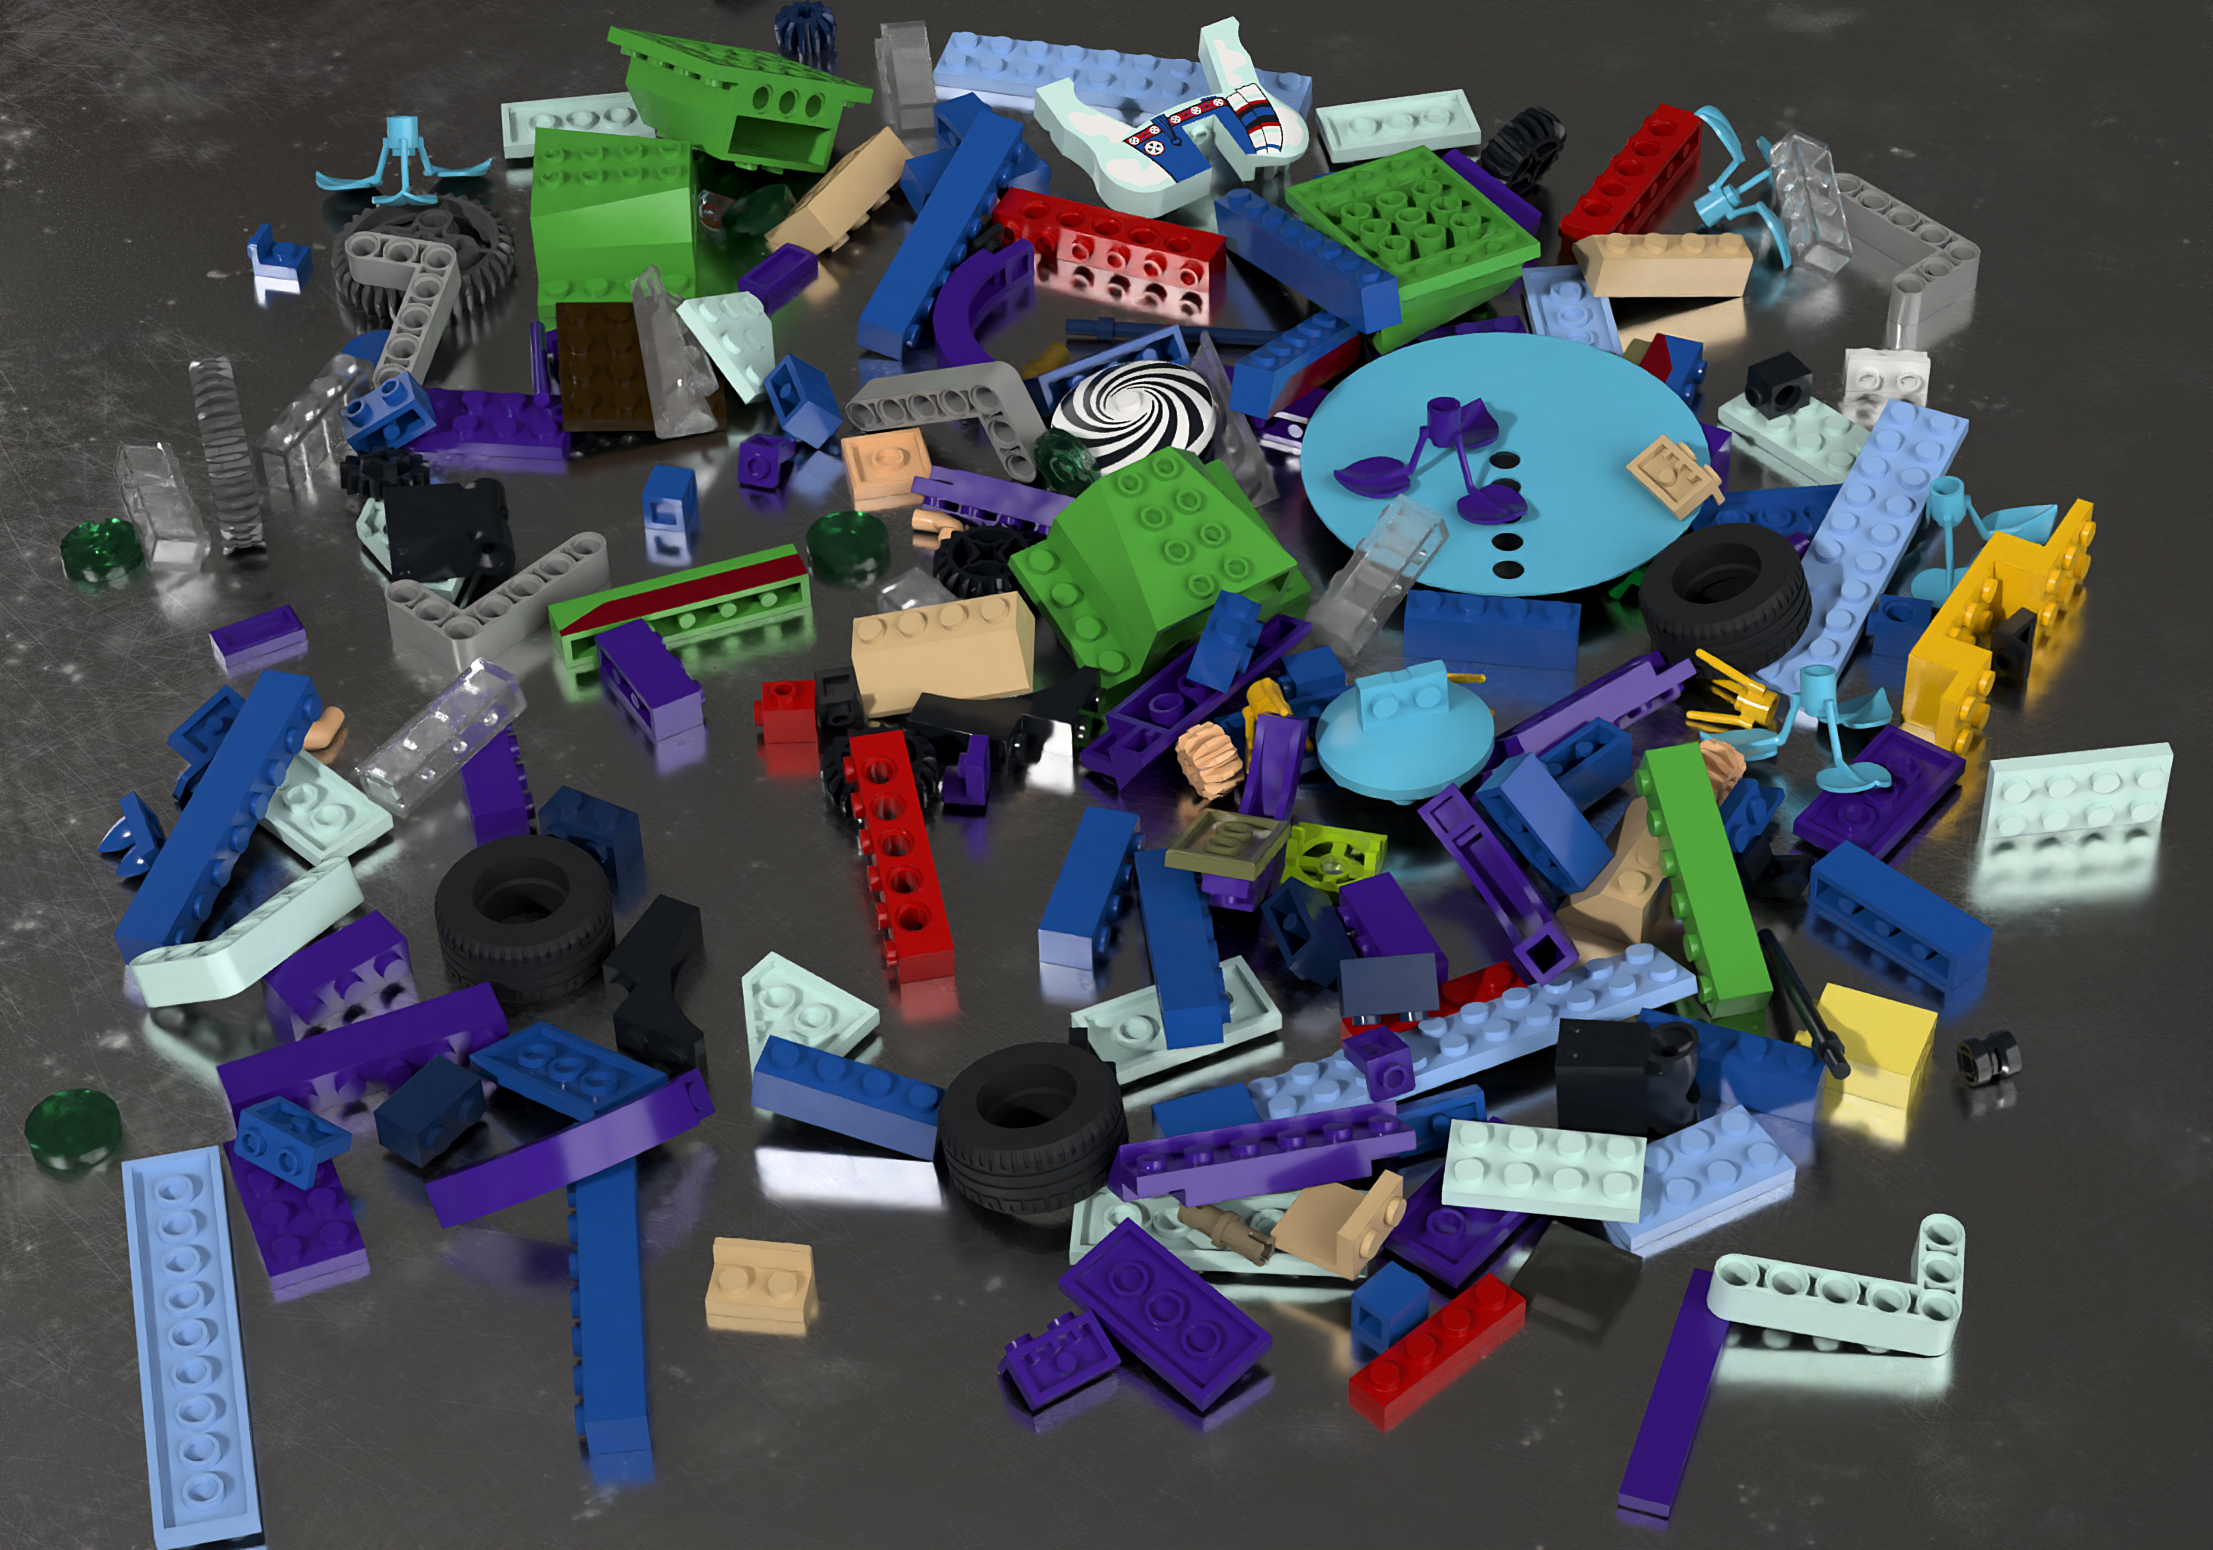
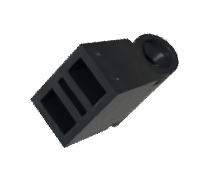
(448, 530)
(1627, 1077)

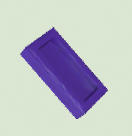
(778, 273)
(257, 635)

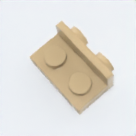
(1674, 478)
(760, 1280)

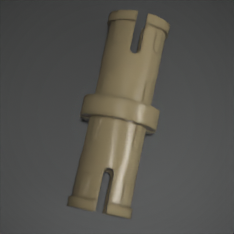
(1228, 1232)

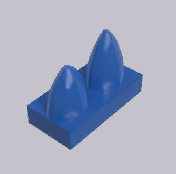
(136, 830)
(1433, 1116)

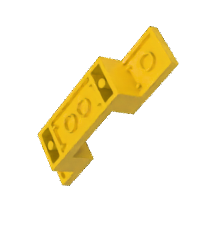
(1945, 669)

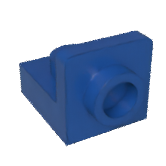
(277, 259)

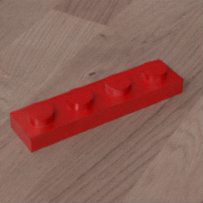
(1473, 987)
(1436, 1346)

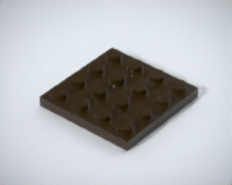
(605, 371)

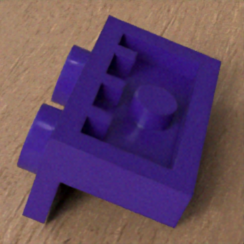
(1060, 1359)

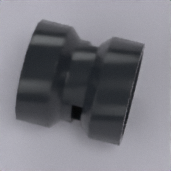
(1988, 1058)

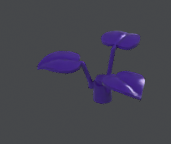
(1446, 427)

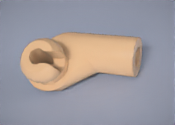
(936, 522)
(324, 730)

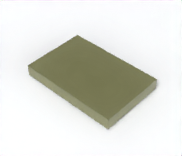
(1227, 844)

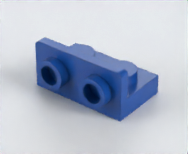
(288, 1140)

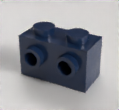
(594, 825)
(1307, 931)
(1387, 986)
(430, 1111)

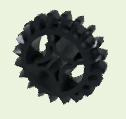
(1524, 149)
(977, 560)
(922, 758)

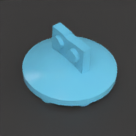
(1405, 734)

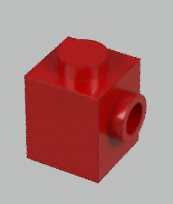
(787, 711)

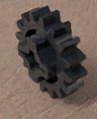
(382, 468)

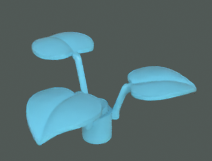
(403, 140)
(1723, 201)
(1948, 508)
(1820, 701)

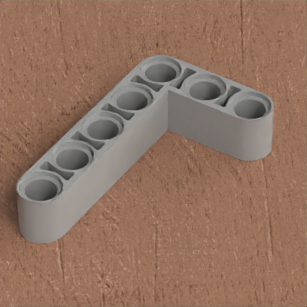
(1938, 259)
(431, 283)
(977, 390)
(502, 615)

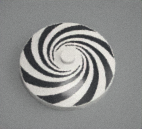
(1138, 411)

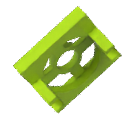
(1308, 835)

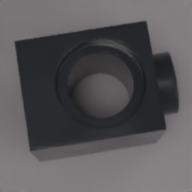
(1778, 385)

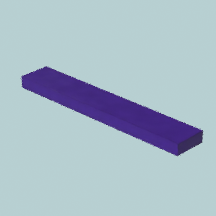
(1675, 1403)

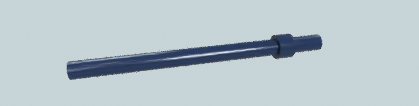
(1107, 328)

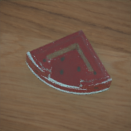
(711, 208)

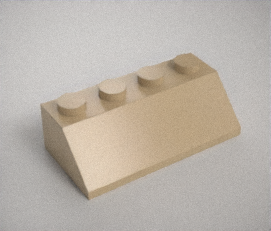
(844, 195)
(1664, 265)
(946, 649)
(1629, 890)

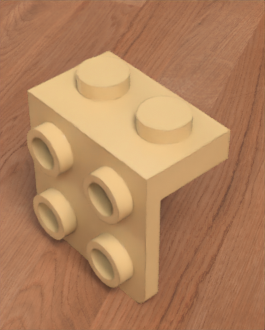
(1340, 1225)

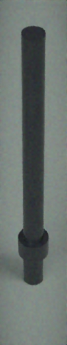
(1825, 1043)

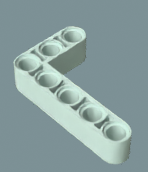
(253, 944)
(1848, 1305)

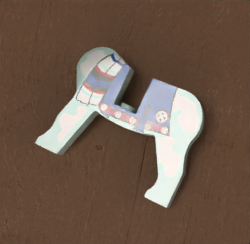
(1168, 156)

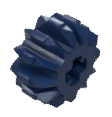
(805, 27)

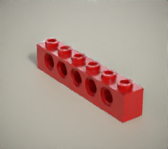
(1634, 177)
(1112, 240)
(886, 761)

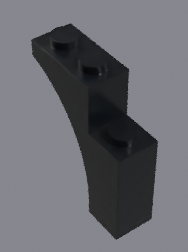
(1043, 720)
(644, 980)

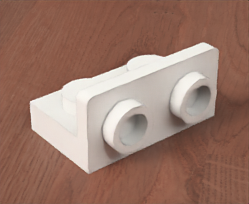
(1886, 371)

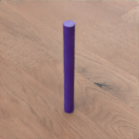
(539, 364)

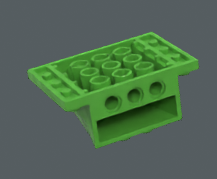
(736, 100)
(609, 212)
(1424, 229)
(1144, 561)

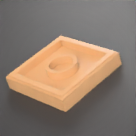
(885, 462)

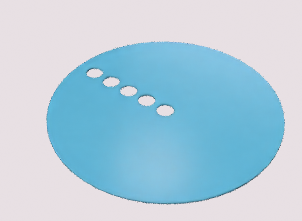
(1558, 407)

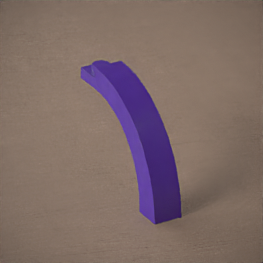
(967, 296)
(1267, 794)
(1517, 903)
(571, 1152)

